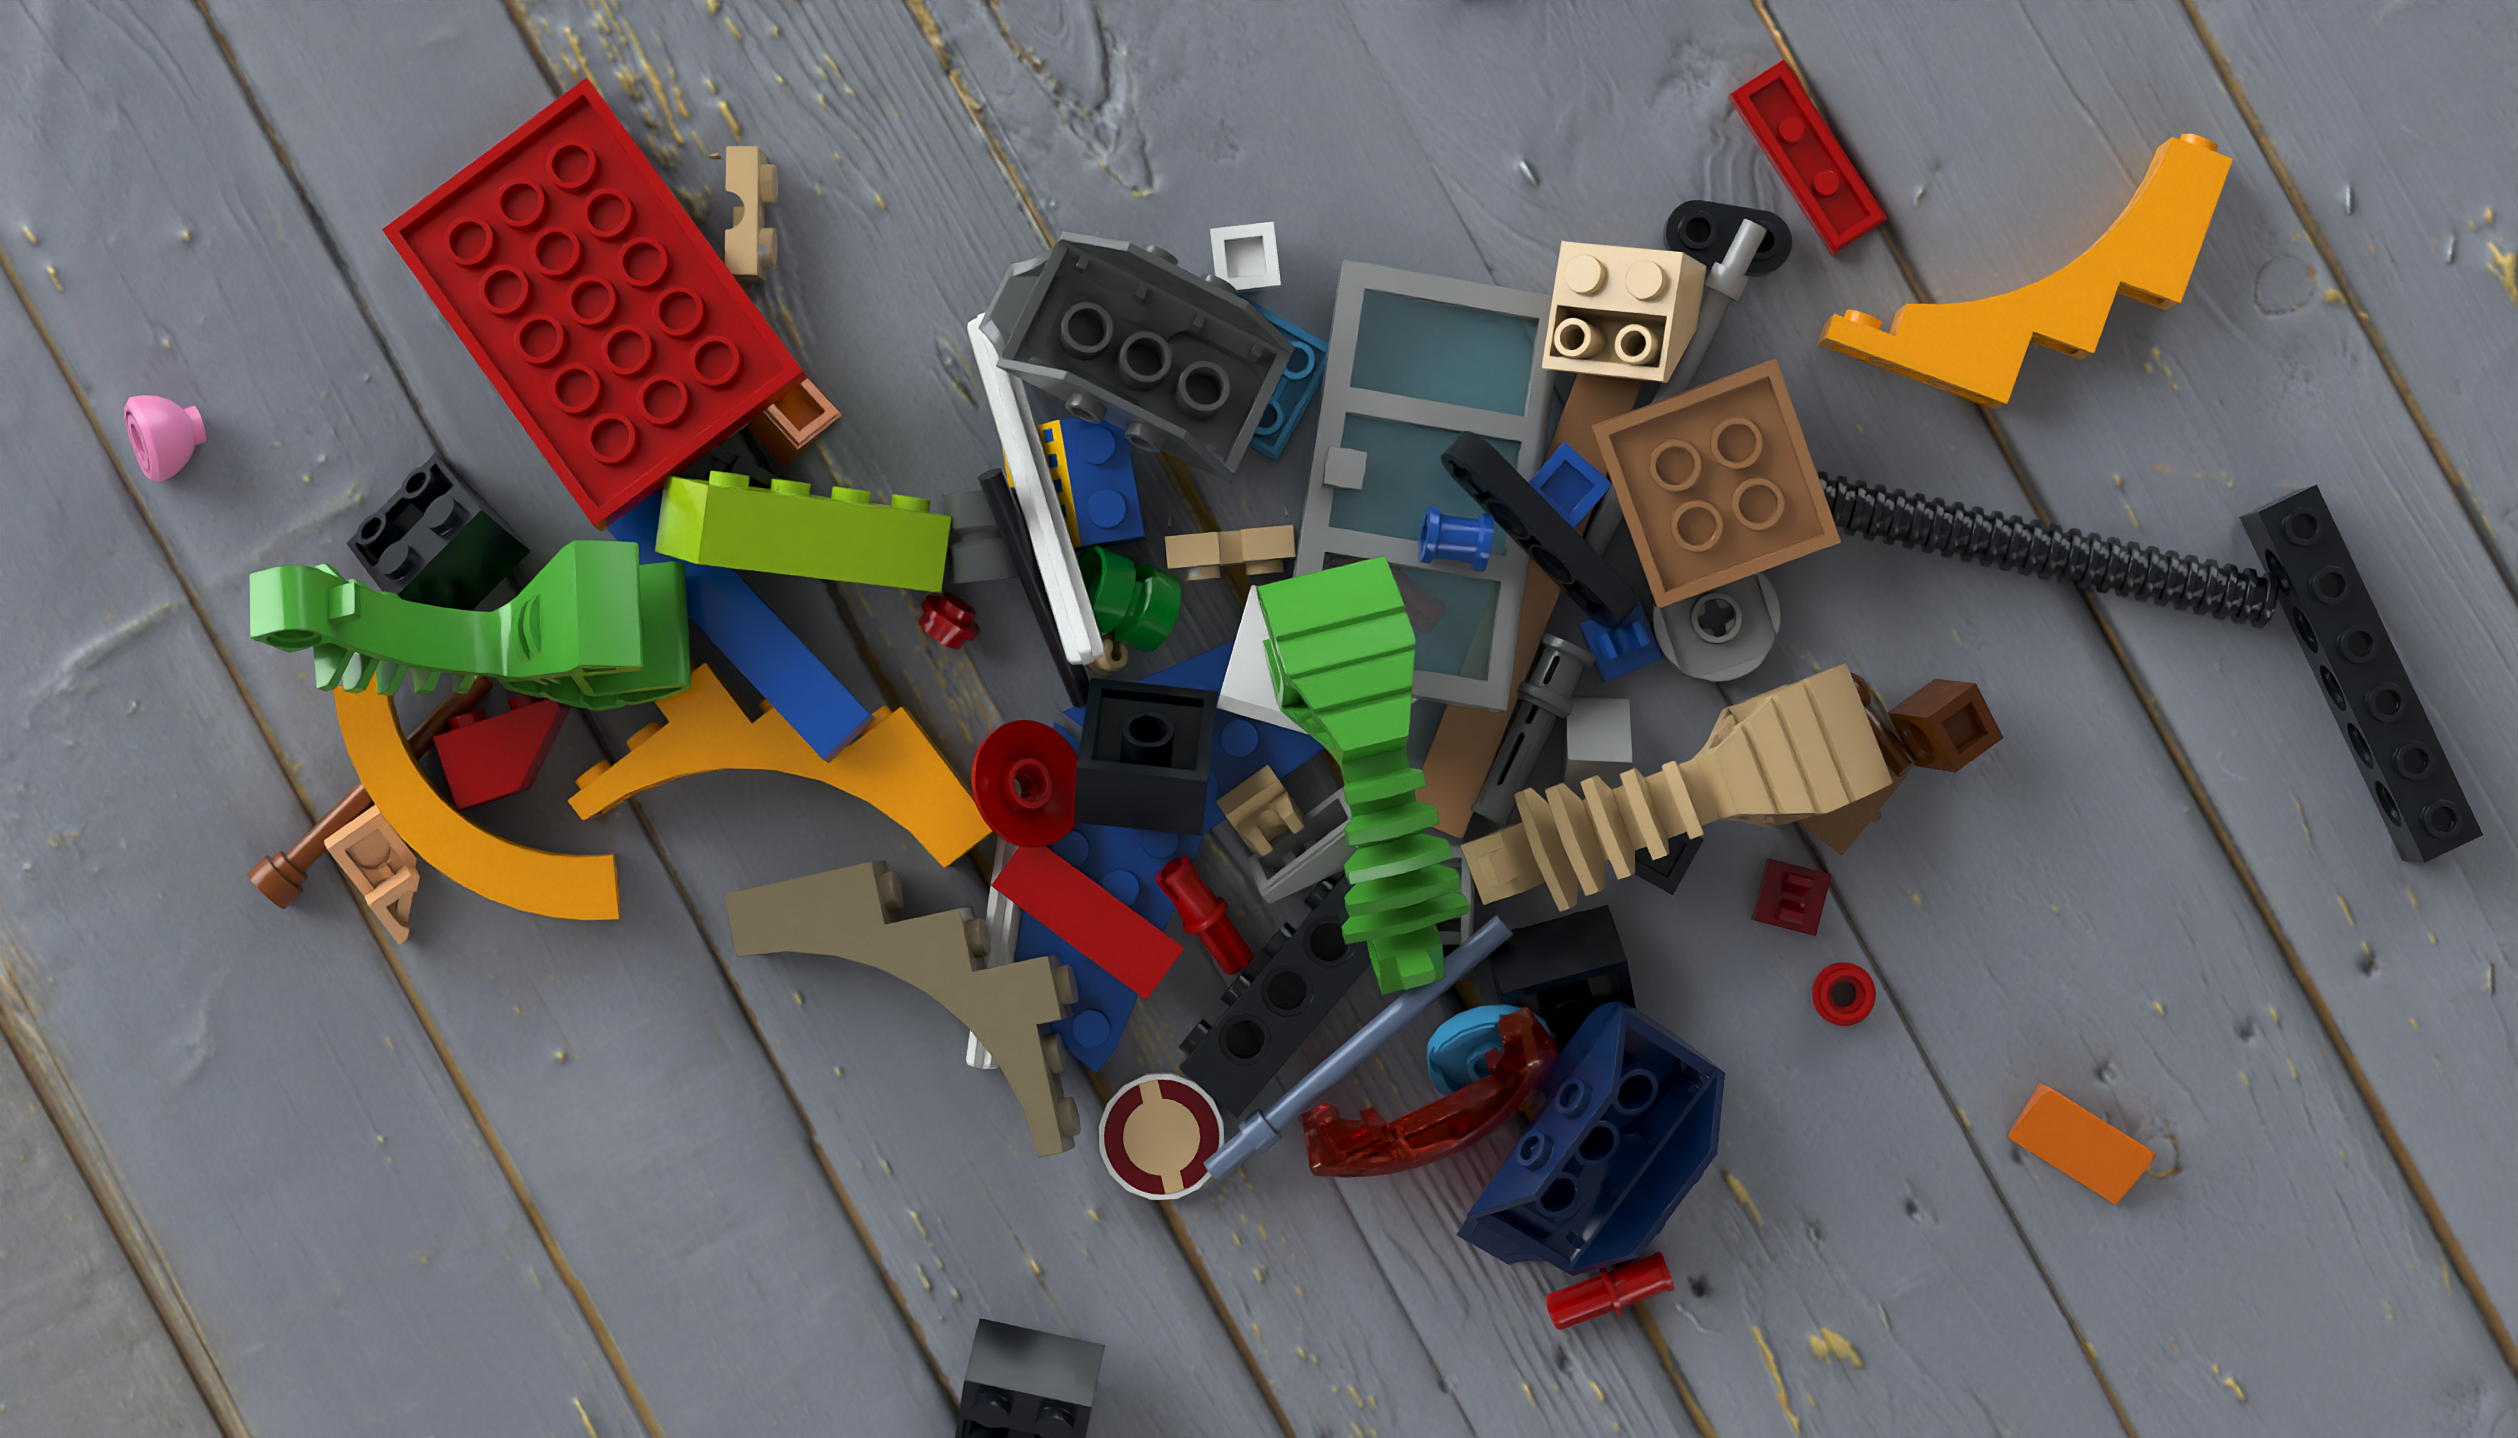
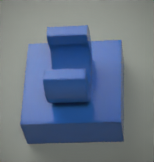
(1570, 484)
(1621, 648)

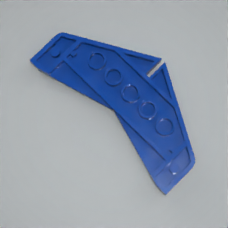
(1130, 858)

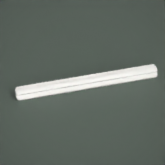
(1039, 504)

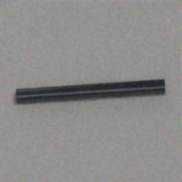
(1023, 557)

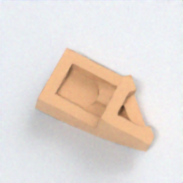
(379, 867)

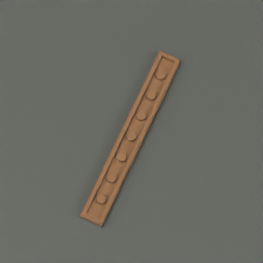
(1469, 736)

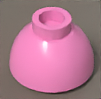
(162, 434)

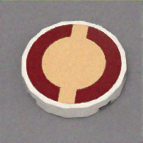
(1160, 1135)

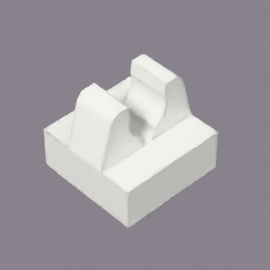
(1246, 256)

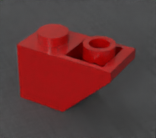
(498, 754)

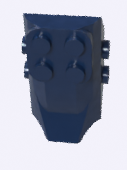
(1609, 1150)

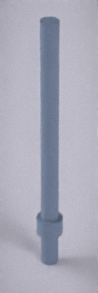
(1263, 1129)

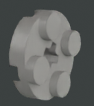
(1723, 658)

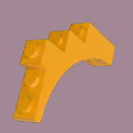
(713, 730)

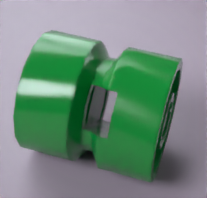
(1130, 598)

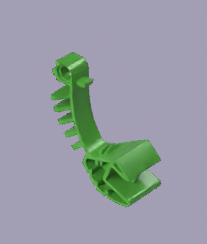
(581, 633)
(1345, 676)

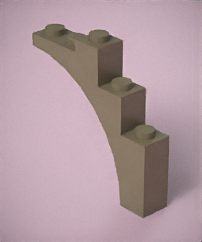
(1006, 1006)

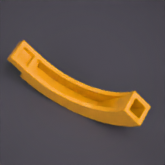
(455, 843)

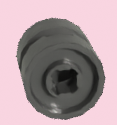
(979, 548)

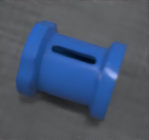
(1455, 538)

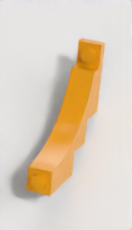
(1981, 343)

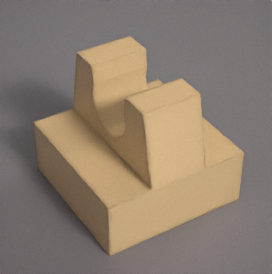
(1261, 810)

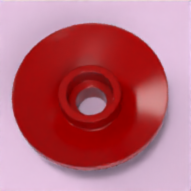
(1047, 777)

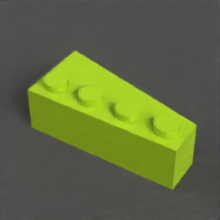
(802, 533)

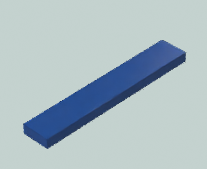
(757, 642)

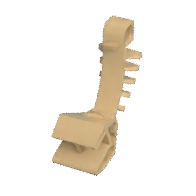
(1763, 765)

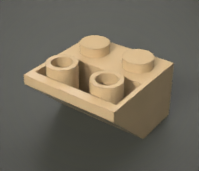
(1622, 311)

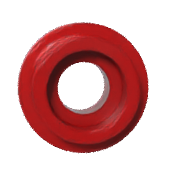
(949, 620)
(1863, 996)

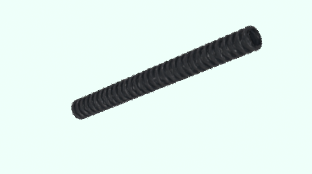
(2052, 552)

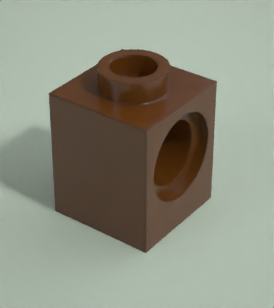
(1945, 725)

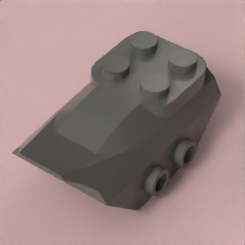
(1140, 346)

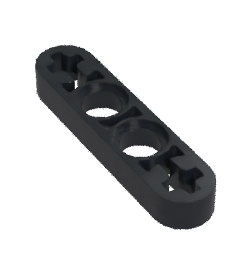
(1539, 529)

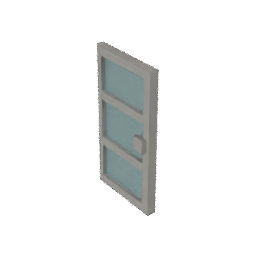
(1401, 380)

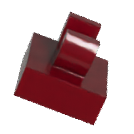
(1791, 897)

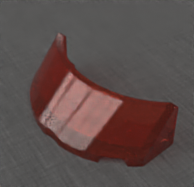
(1443, 1127)

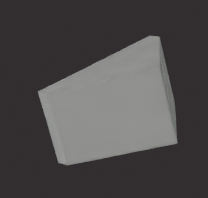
(1596, 742)

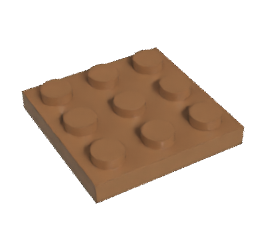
(1716, 483)

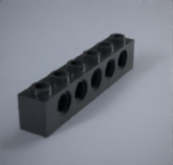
(2361, 676)

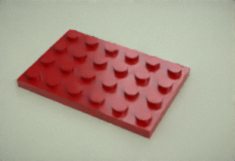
(594, 304)

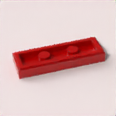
(1807, 157)
(1088, 917)

